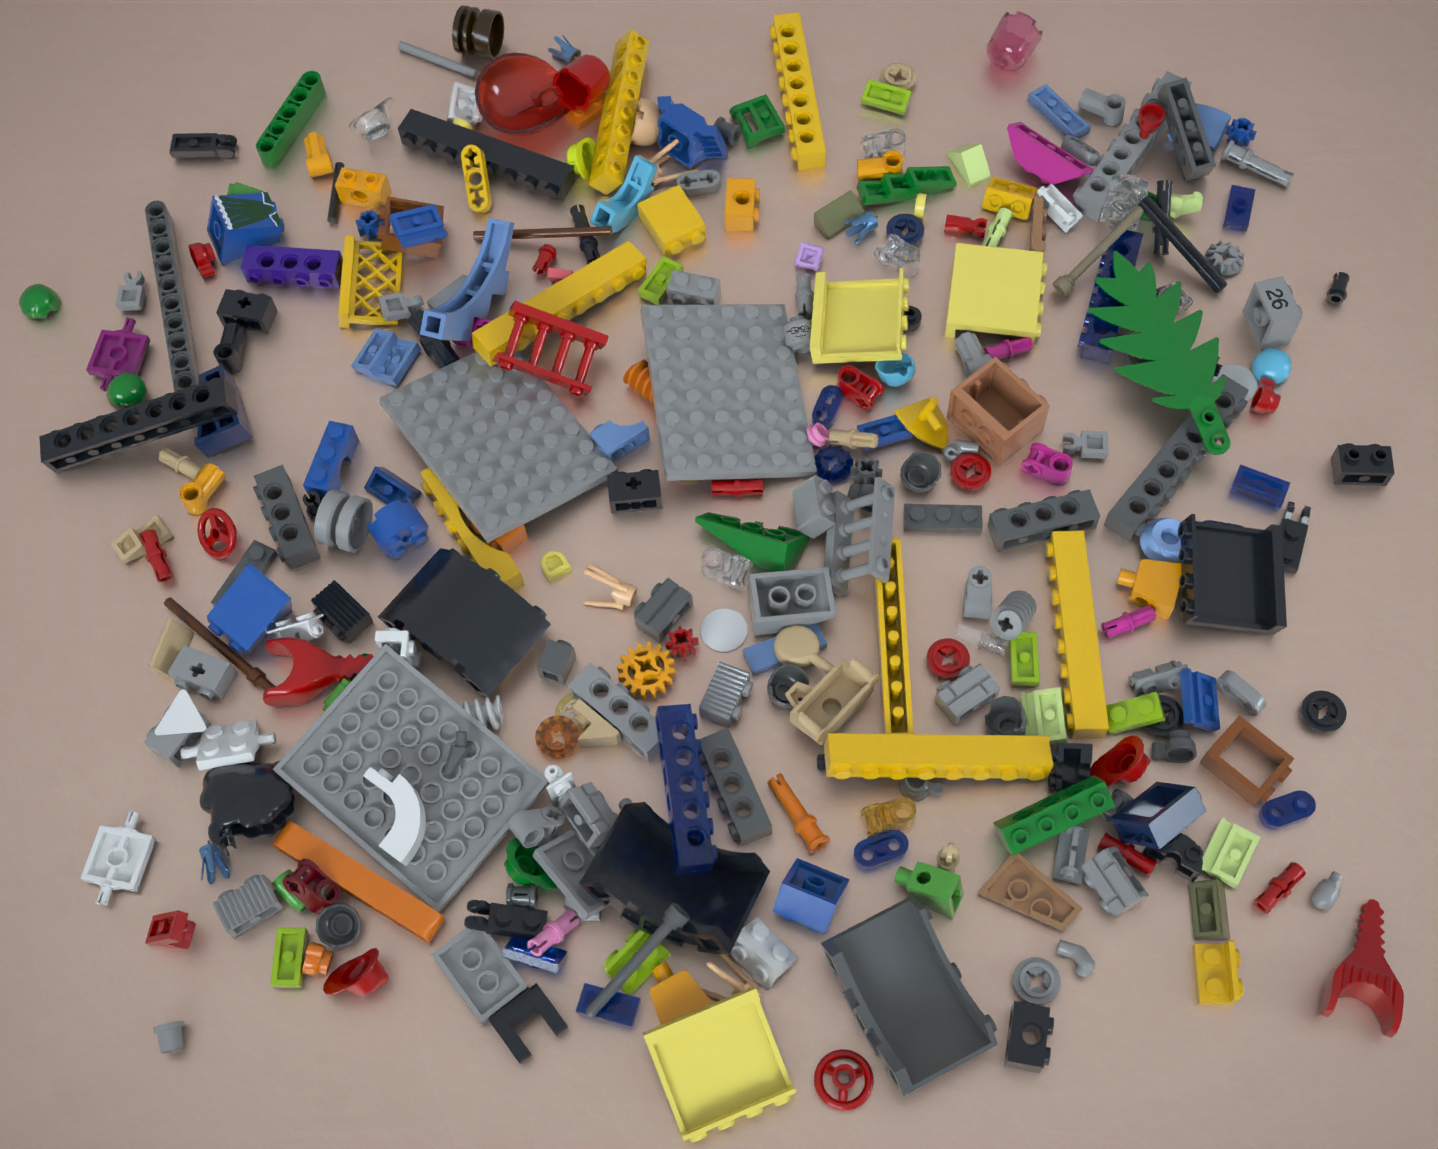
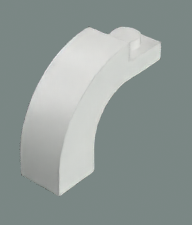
(410, 817)

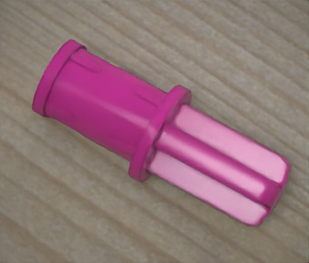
(1009, 348)
(1128, 621)

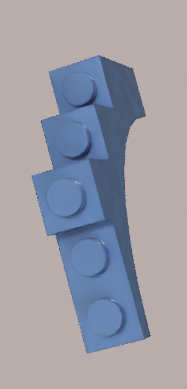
(473, 299)

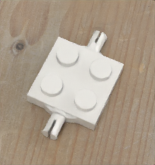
(228, 745)
(118, 858)

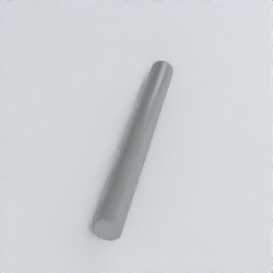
(440, 60)

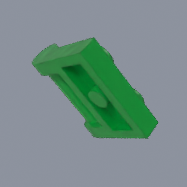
(764, 117)

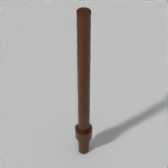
(554, 232)
(254, 675)

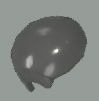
(920, 472)
(782, 680)
(1006, 717)
(338, 925)

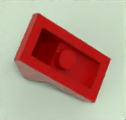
(171, 930)

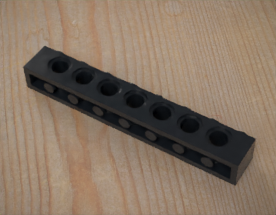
(138, 424)

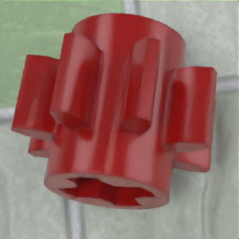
(683, 650)

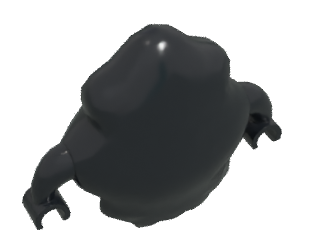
(245, 802)

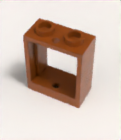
(390, 241)
(1233, 778)

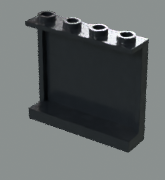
(1232, 576)

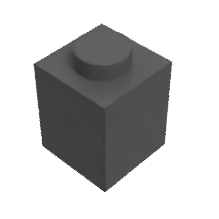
(556, 661)

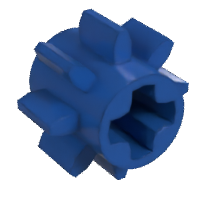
(1241, 132)
(368, 224)

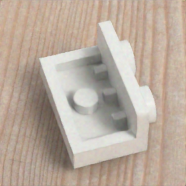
(463, 104)
(401, 643)
(762, 953)

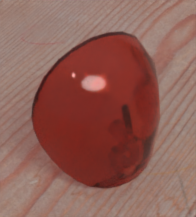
(518, 94)

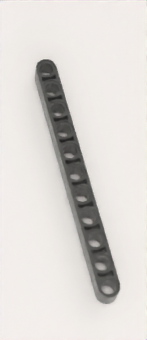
(172, 296)

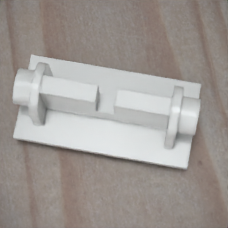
(1059, 207)
(306, 626)
(558, 783)

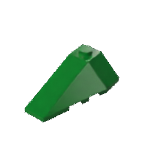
(765, 547)

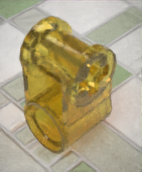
(886, 816)

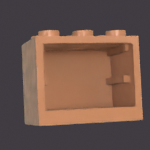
(997, 410)

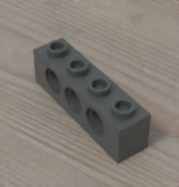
(1186, 129)
(1033, 530)
(302, 548)
(757, 823)

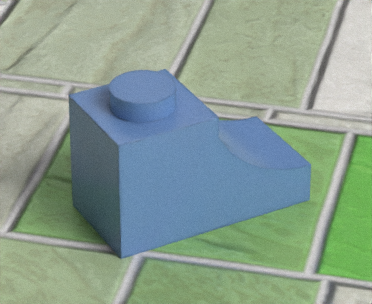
(619, 440)

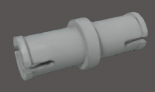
(804, 295)

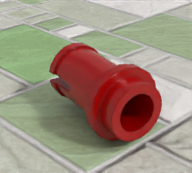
(546, 255)

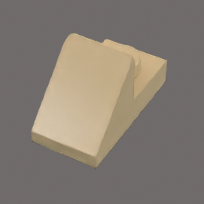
(599, 730)

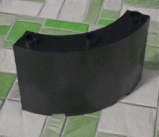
(467, 619)
(639, 879)

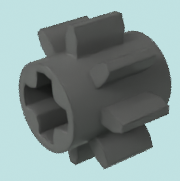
(866, 471)

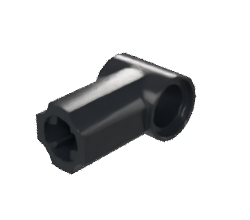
(230, 347)

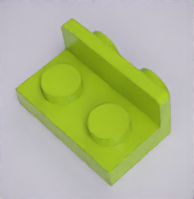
(618, 959)

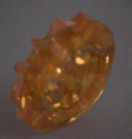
(556, 725)

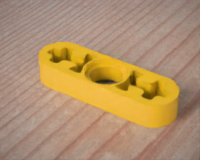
(469, 170)

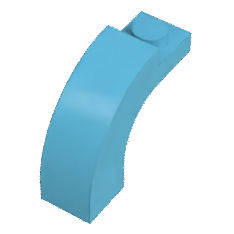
(623, 207)

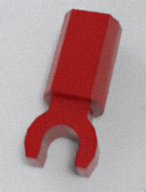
(965, 225)

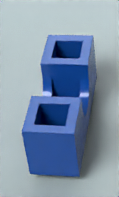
(336, 445)

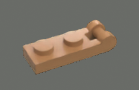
(1037, 231)

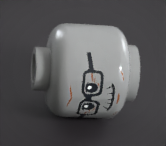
(798, 334)

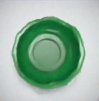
(38, 301)
(126, 390)

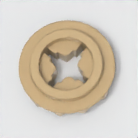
(893, 70)

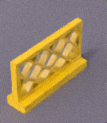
(349, 283)

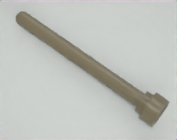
(1065, 284)

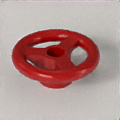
(219, 531)
(853, 1074)

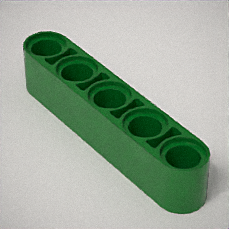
(290, 119)

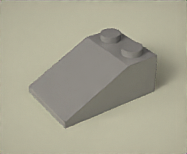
(790, 599)

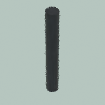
(334, 199)

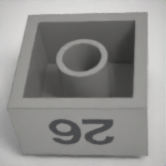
(1272, 313)

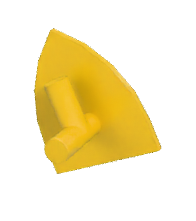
(925, 422)

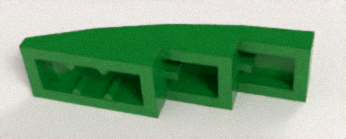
(906, 186)

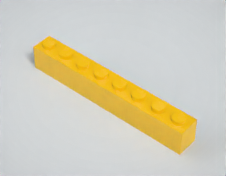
(566, 298)
(1077, 635)
(893, 648)
(937, 756)

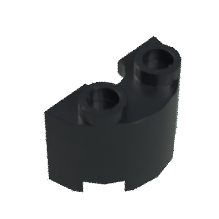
(1071, 765)
(1182, 853)

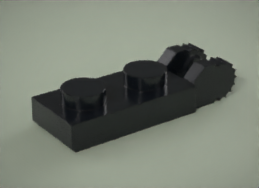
(202, 145)
(1293, 536)
(506, 919)

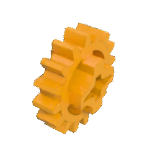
(642, 660)

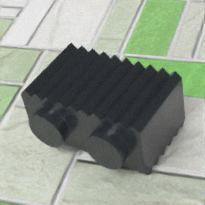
(341, 611)

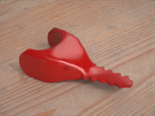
(311, 671)
(1367, 974)

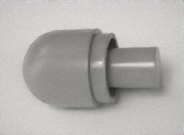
(1327, 891)

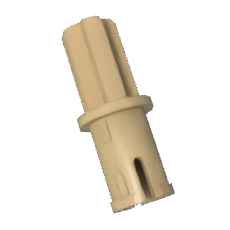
(853, 438)
(180, 463)
(948, 858)

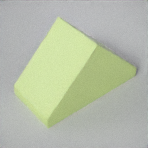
(970, 163)

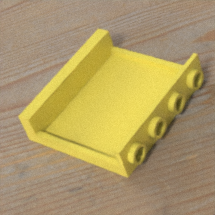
(996, 291)
(859, 320)
(719, 1064)

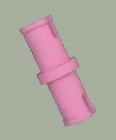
(553, 932)

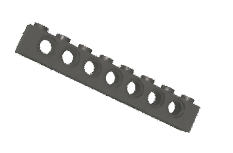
(1121, 517)

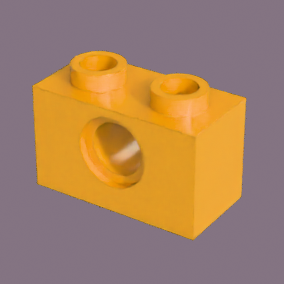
(362, 188)
(740, 204)

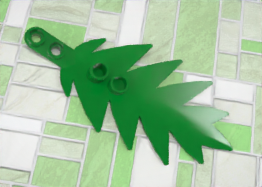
(1167, 344)

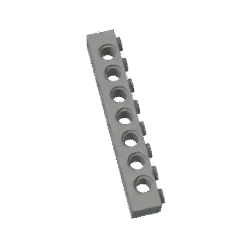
(1121, 158)

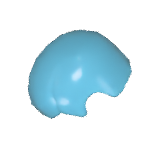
(1272, 364)
(896, 371)

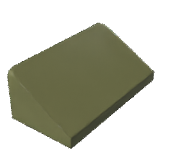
(833, 215)
(1209, 910)

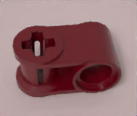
(311, 886)

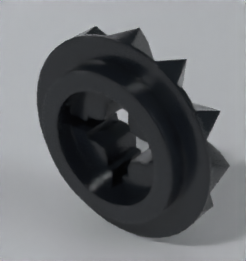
(1335, 709)
(1173, 720)

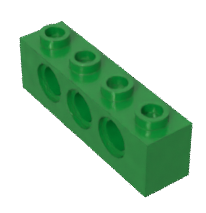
(1054, 814)

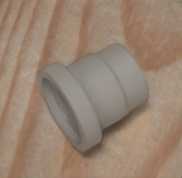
(169, 1036)

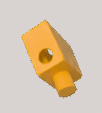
(1153, 585)
(675, 994)

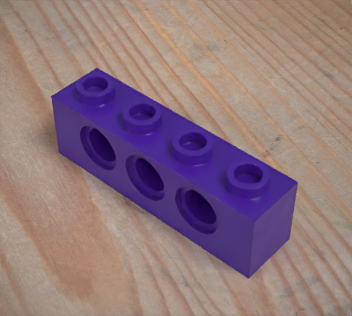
(292, 266)

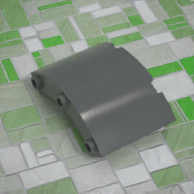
(908, 995)

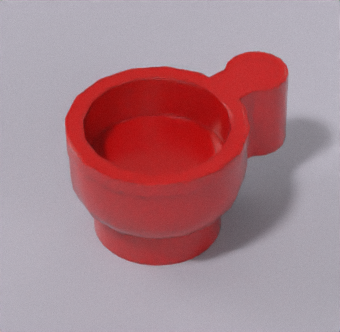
(1150, 119)
(202, 257)
(1265, 397)

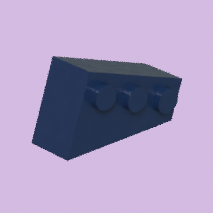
(226, 432)

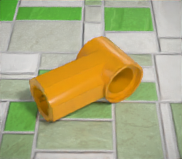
(317, 157)
(875, 167)
(201, 489)

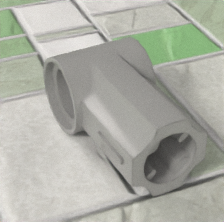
(1109, 107)
(971, 353)

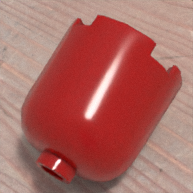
(582, 82)

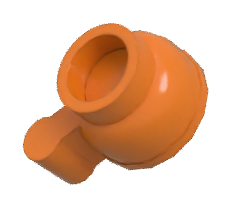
(317, 960)

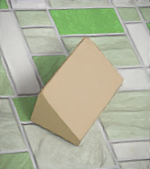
(169, 645)

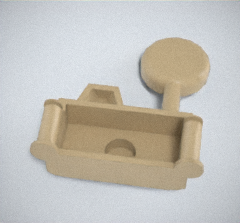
(834, 697)

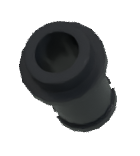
(1337, 292)
(312, 503)

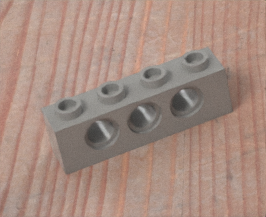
(594, 679)

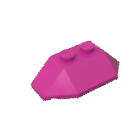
(1043, 157)

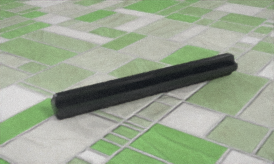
(1182, 244)

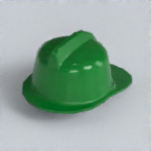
(524, 868)

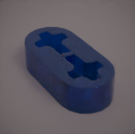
(831, 409)

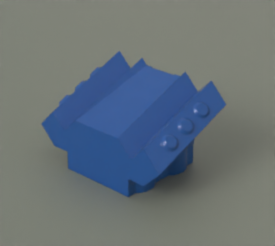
(695, 136)

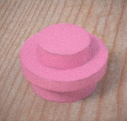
(817, 434)

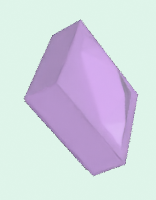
(809, 256)

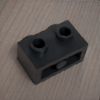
(1362, 465)

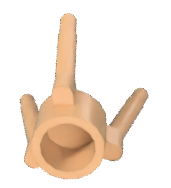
(656, 180)
(622, 592)
(738, 986)

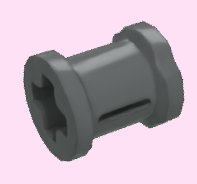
(728, 131)
(1120, 800)
(522, 895)

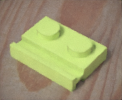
(1045, 714)
(1229, 852)

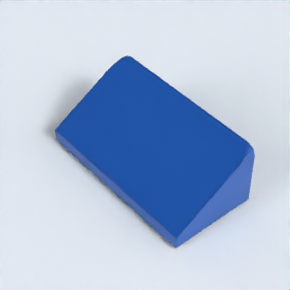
(390, 487)

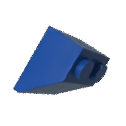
(810, 895)

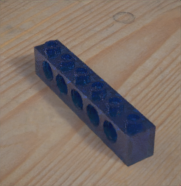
(1128, 246)
(687, 858)

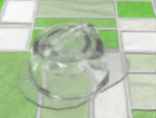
(374, 122)

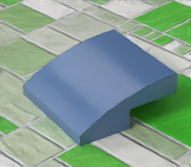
(1213, 122)
(386, 357)

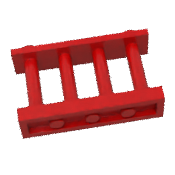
(568, 333)

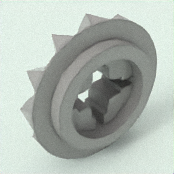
(1231, 265)
(1036, 966)

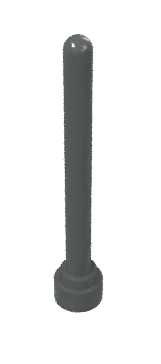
(673, 918)

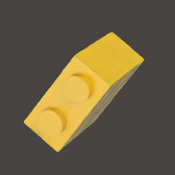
(672, 221)

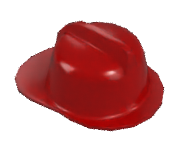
(1122, 763)
(357, 975)

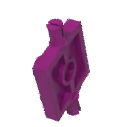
(118, 353)

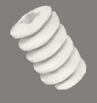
(486, 713)

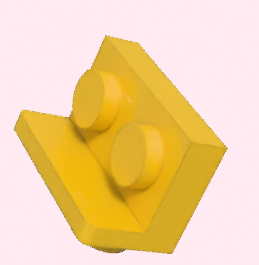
(1009, 195)
(1217, 973)

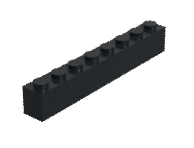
(502, 158)

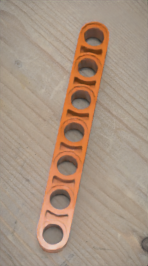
(361, 882)

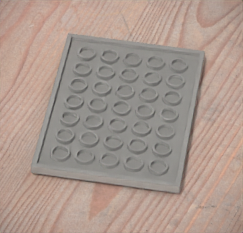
(726, 392)
(497, 442)
(406, 726)

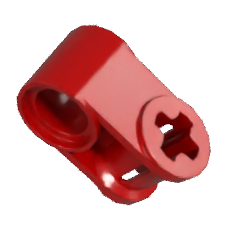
(862, 389)

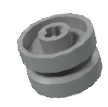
(343, 520)

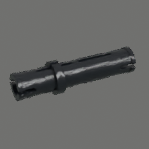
(1164, 203)
(588, 245)

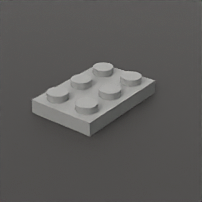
(566, 863)
(479, 973)

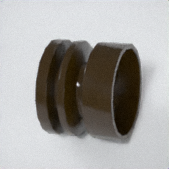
(478, 32)

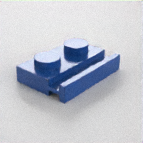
(418, 226)
(1200, 700)

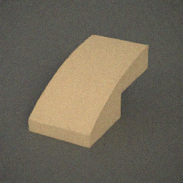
(129, 544)

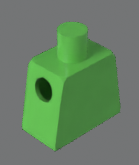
(933, 886)

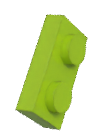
(886, 97)
(655, 286)
(1024, 660)
(1134, 713)
(289, 957)

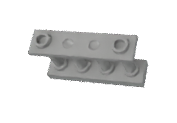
(839, 537)

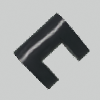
(519, 1013)

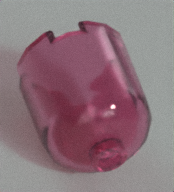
(1013, 41)

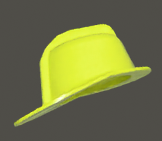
(581, 156)

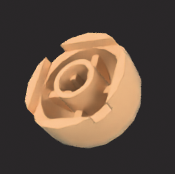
(645, 124)

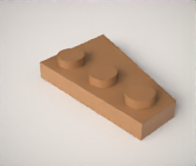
(1030, 892)

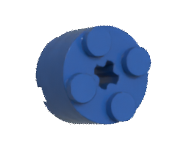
(398, 528)

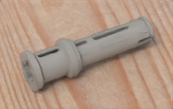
(1247, 159)

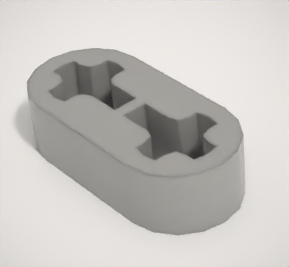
(1080, 150)
(699, 182)
(1241, 692)

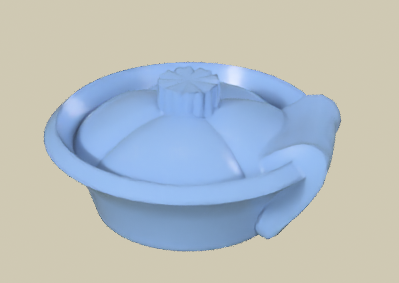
(1161, 540)

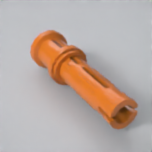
(805, 823)

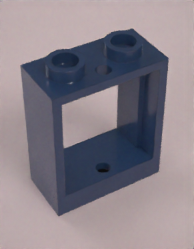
(1158, 814)

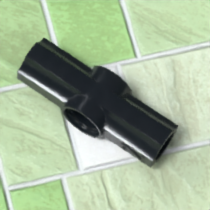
(439, 349)

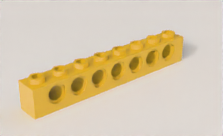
(799, 91)
(619, 113)

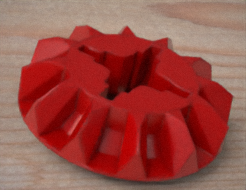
(965, 462)
(947, 647)

